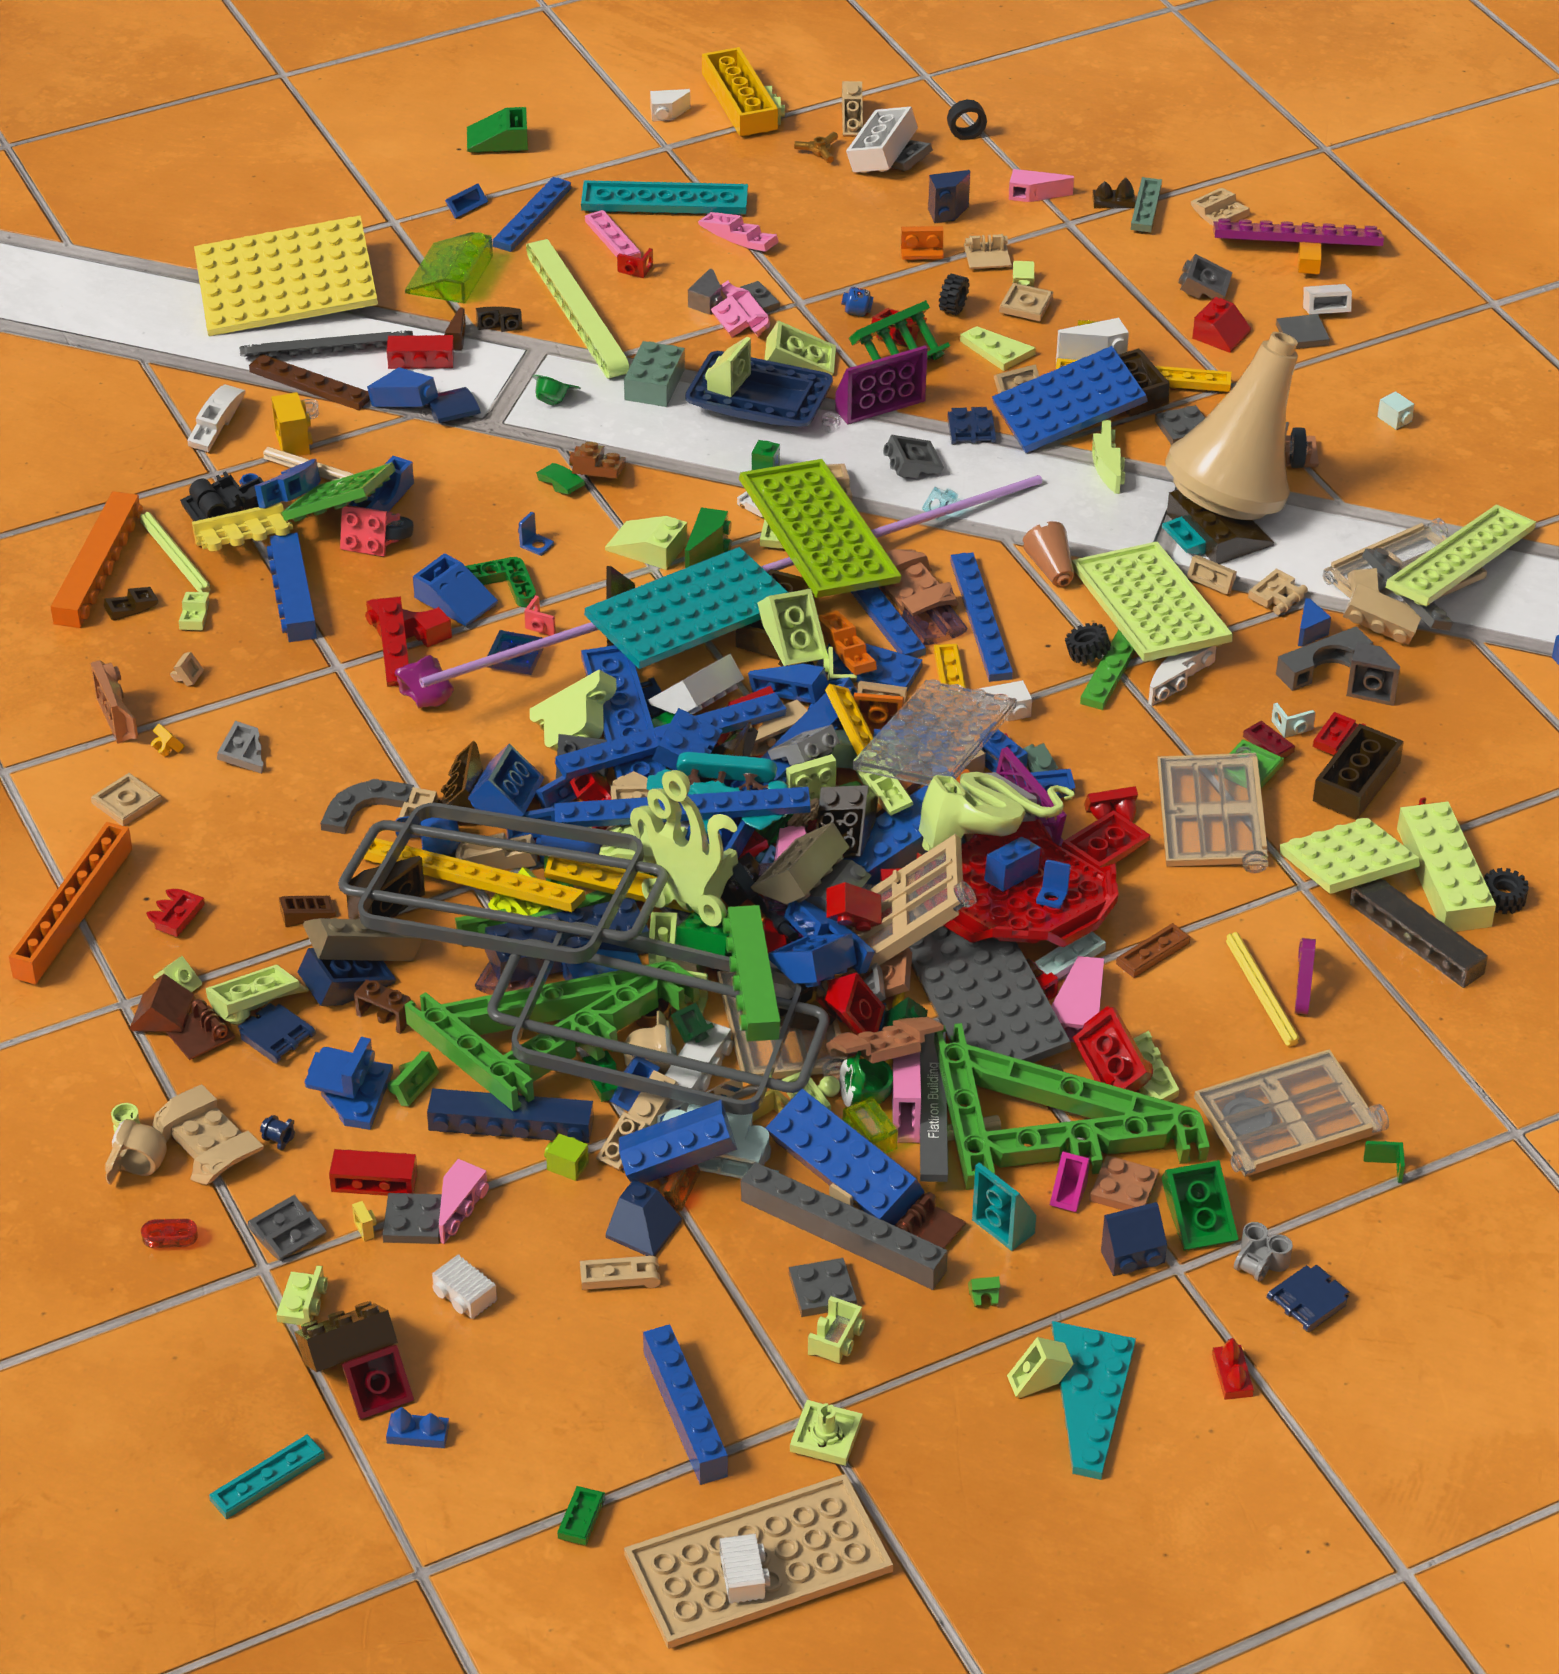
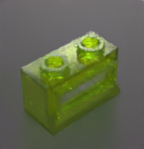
(872, 1124)

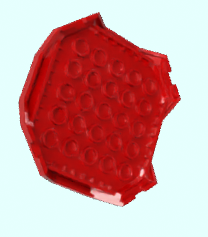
(1014, 912)

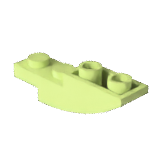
(1108, 458)

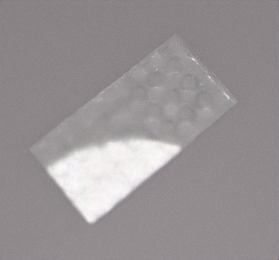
(935, 733)

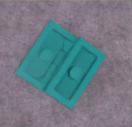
(1185, 536)

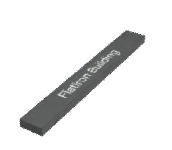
(933, 1116)

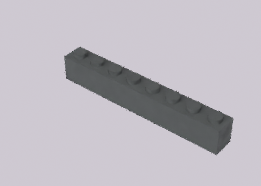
(844, 1225)

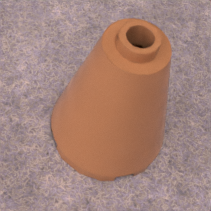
(1051, 552)

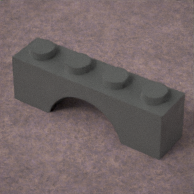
(1298, 666)

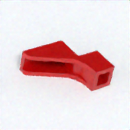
(427, 626)

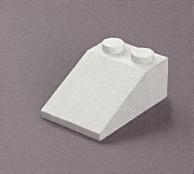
(1090, 338)

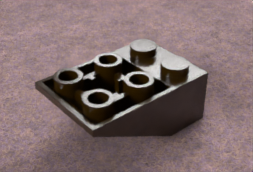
(853, 813)

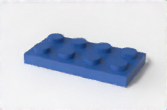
(892, 667)

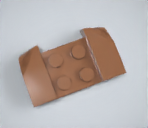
(917, 588)
(890, 1043)

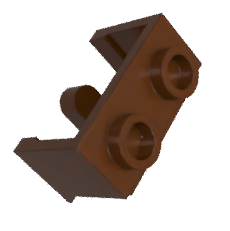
(389, 1000)

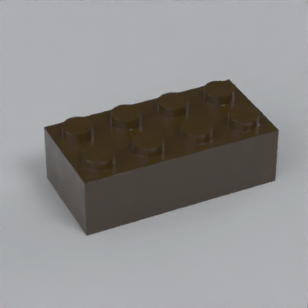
(753, 636)
(1358, 771)

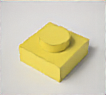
(364, 1220)

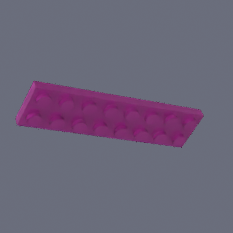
(1296, 233)

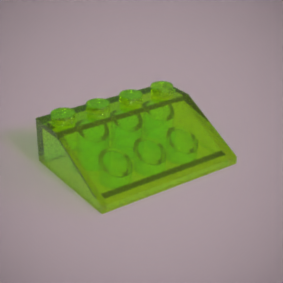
(452, 268)

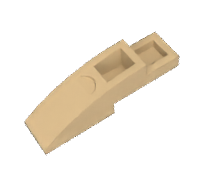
(641, 1115)

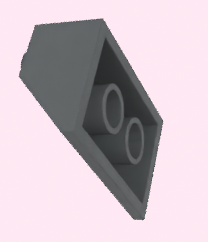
(842, 872)

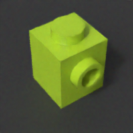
(567, 1156)

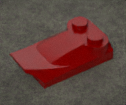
(1106, 840)
(1112, 1052)

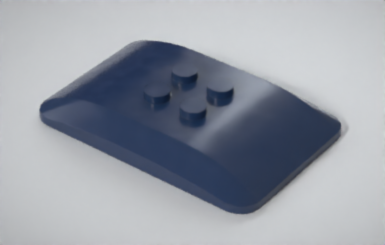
(770, 394)

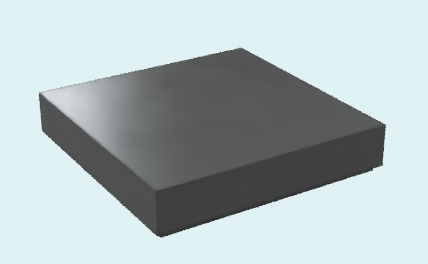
(1305, 329)

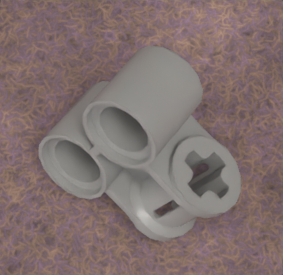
(1262, 1252)

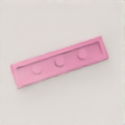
(611, 234)

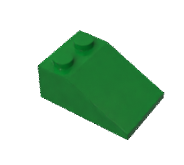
(708, 536)
(1199, 1205)

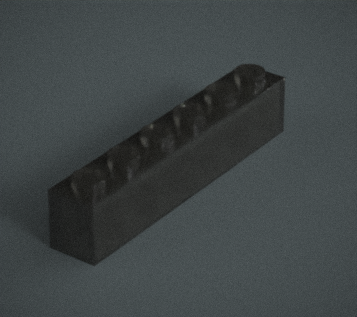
(1419, 931)

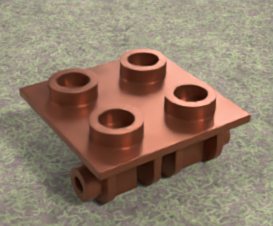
(201, 1031)
(930, 1221)

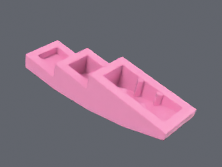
(736, 231)

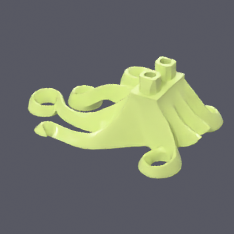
(693, 867)

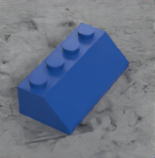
(506, 784)
(677, 1143)

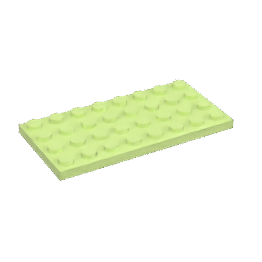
(1151, 601)

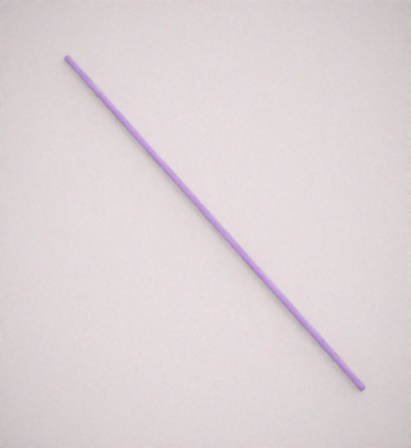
(777, 565)

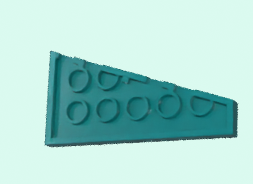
(1092, 1392)

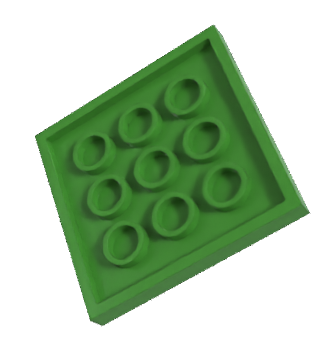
(339, 492)

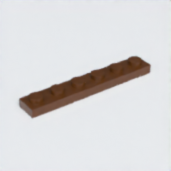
(309, 382)

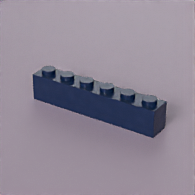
(486, 1115)

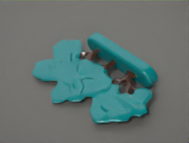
(725, 767)

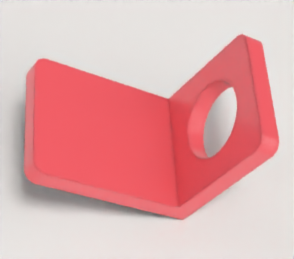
(538, 621)

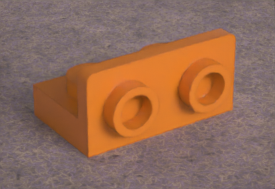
(922, 242)

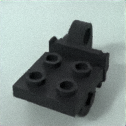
(219, 498)

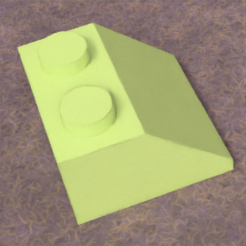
(730, 369)

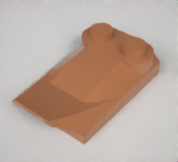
(109, 697)

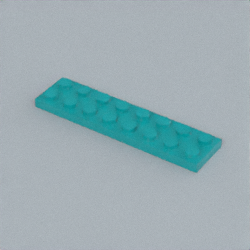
(664, 197)

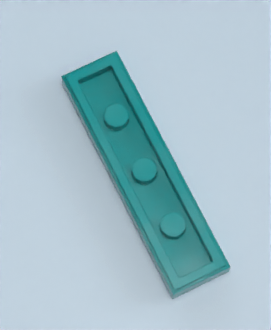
(266, 1476)

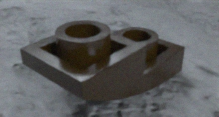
(503, 317)

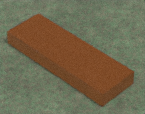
(1153, 950)

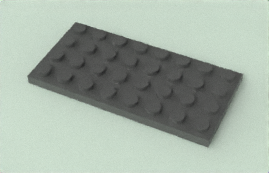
(990, 993)

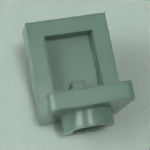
(1039, 758)

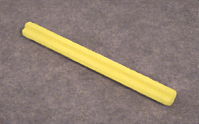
(1262, 989)

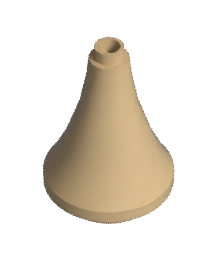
(1238, 451)

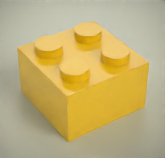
(291, 424)

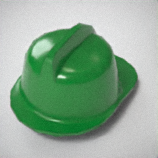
(551, 390)

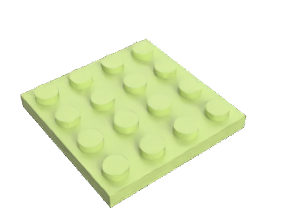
(1349, 855)

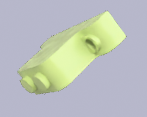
(575, 709)

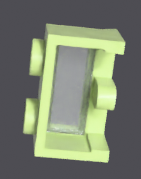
(836, 1330)

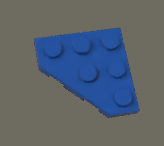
(364, 1107)

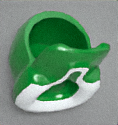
(864, 1079)

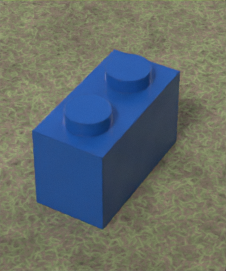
(1012, 863)

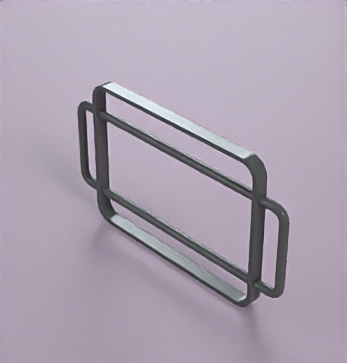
(510, 822)
(644, 1084)

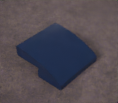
(453, 405)

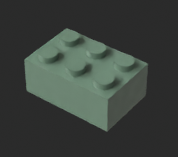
(654, 373)

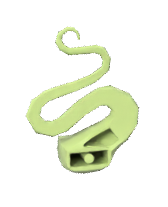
(977, 809)

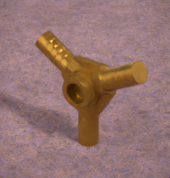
(819, 146)

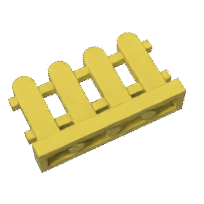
(240, 526)

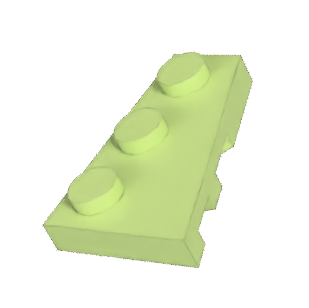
(997, 348)
(1162, 1083)

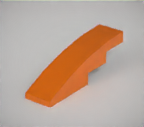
(845, 643)

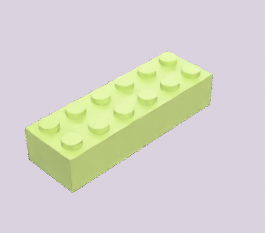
(1446, 866)

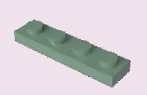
(1146, 204)

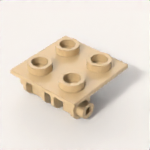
(987, 254)

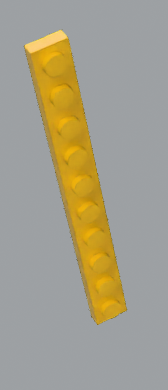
(485, 877)

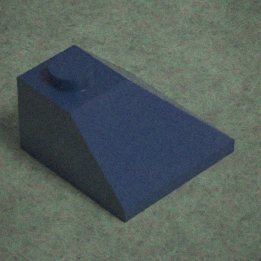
(642, 1219)

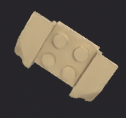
(204, 1133)

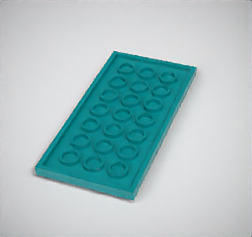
(685, 607)

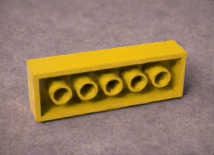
(740, 91)

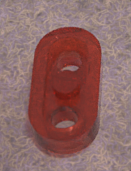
(169, 1233)

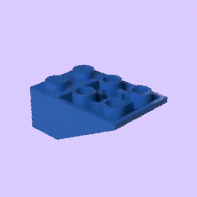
(453, 589)

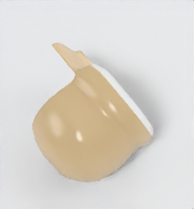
(654, 1038)
(135, 1149)

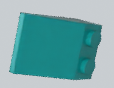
(1001, 1209)

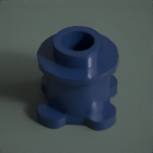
(277, 1131)

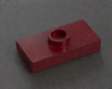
(1268, 739)

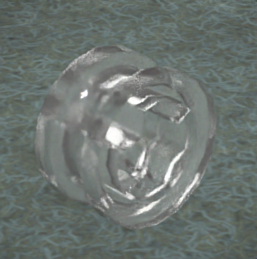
(312, 408)
(832, 418)

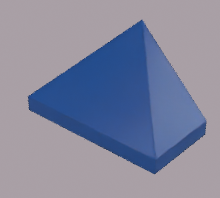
(466, 200)

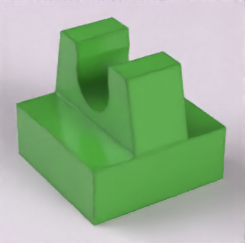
(984, 1286)

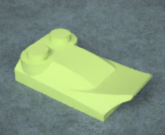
(246, 993)

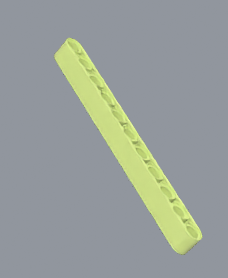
(577, 308)

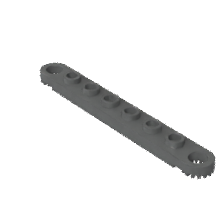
(317, 345)

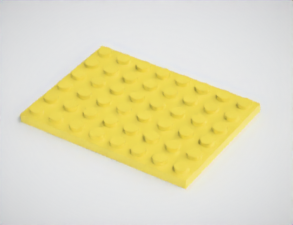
(285, 275)

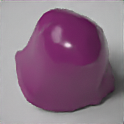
(409, 683)

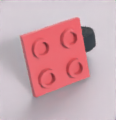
(372, 530)

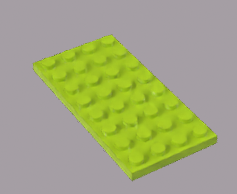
(819, 528)

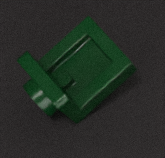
(691, 1024)

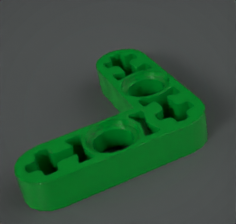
(505, 572)

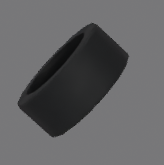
(964, 107)

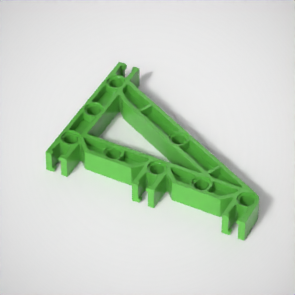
(587, 1004)
(1112, 1111)

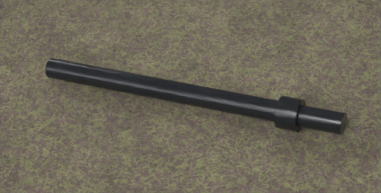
(779, 922)

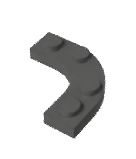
(361, 795)

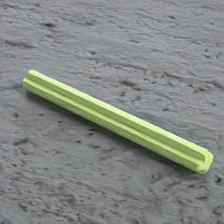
(175, 552)

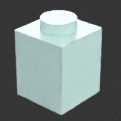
(1395, 410)

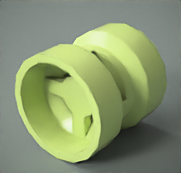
(122, 1112)

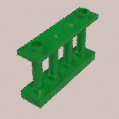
(899, 321)

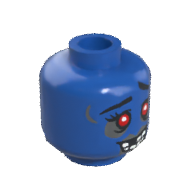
(857, 301)

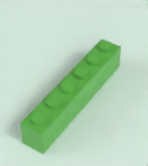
(752, 973)

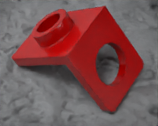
(635, 266)

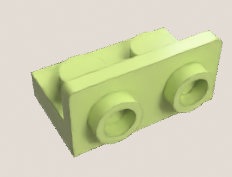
(302, 1297)

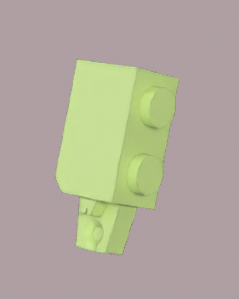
(662, 928)

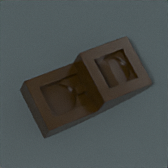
(135, 602)

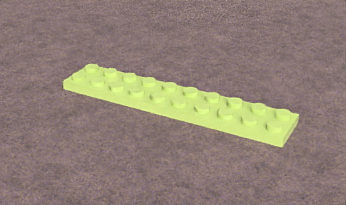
(1460, 555)

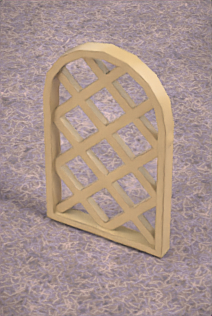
(801, 819)

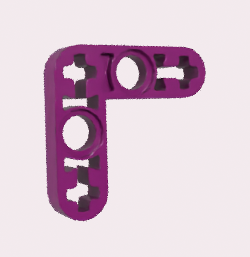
(1306, 962)

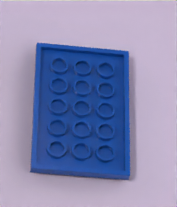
(1069, 399)

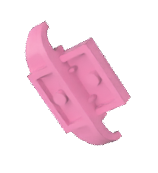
(740, 311)

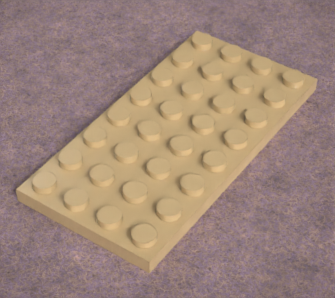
(812, 1547)

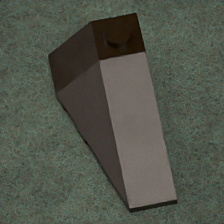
(464, 776)

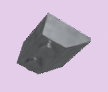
(1373, 675)

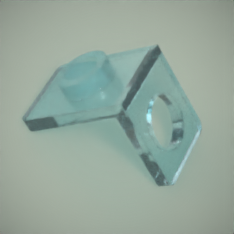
(943, 496)

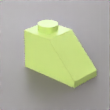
(1040, 1367)

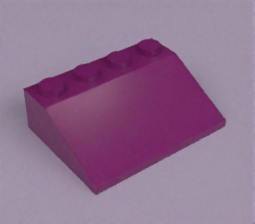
(882, 386)

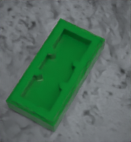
(581, 1515)

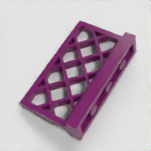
(1020, 772)

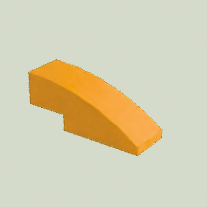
(1309, 257)

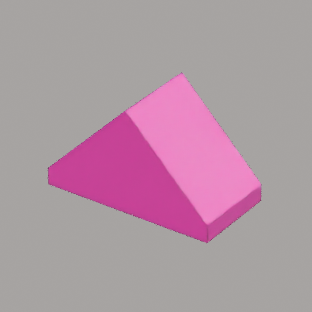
(1070, 1181)

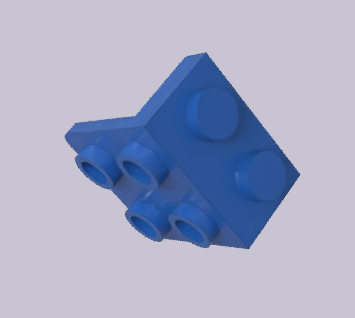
(340, 1070)

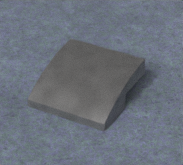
(286, 1228)

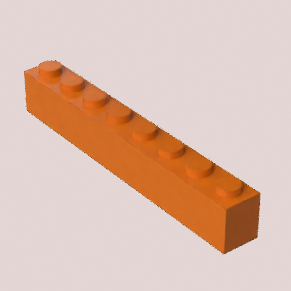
(96, 559)
(70, 903)

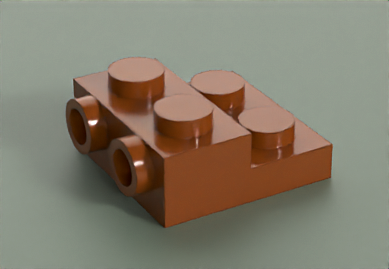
(591, 461)

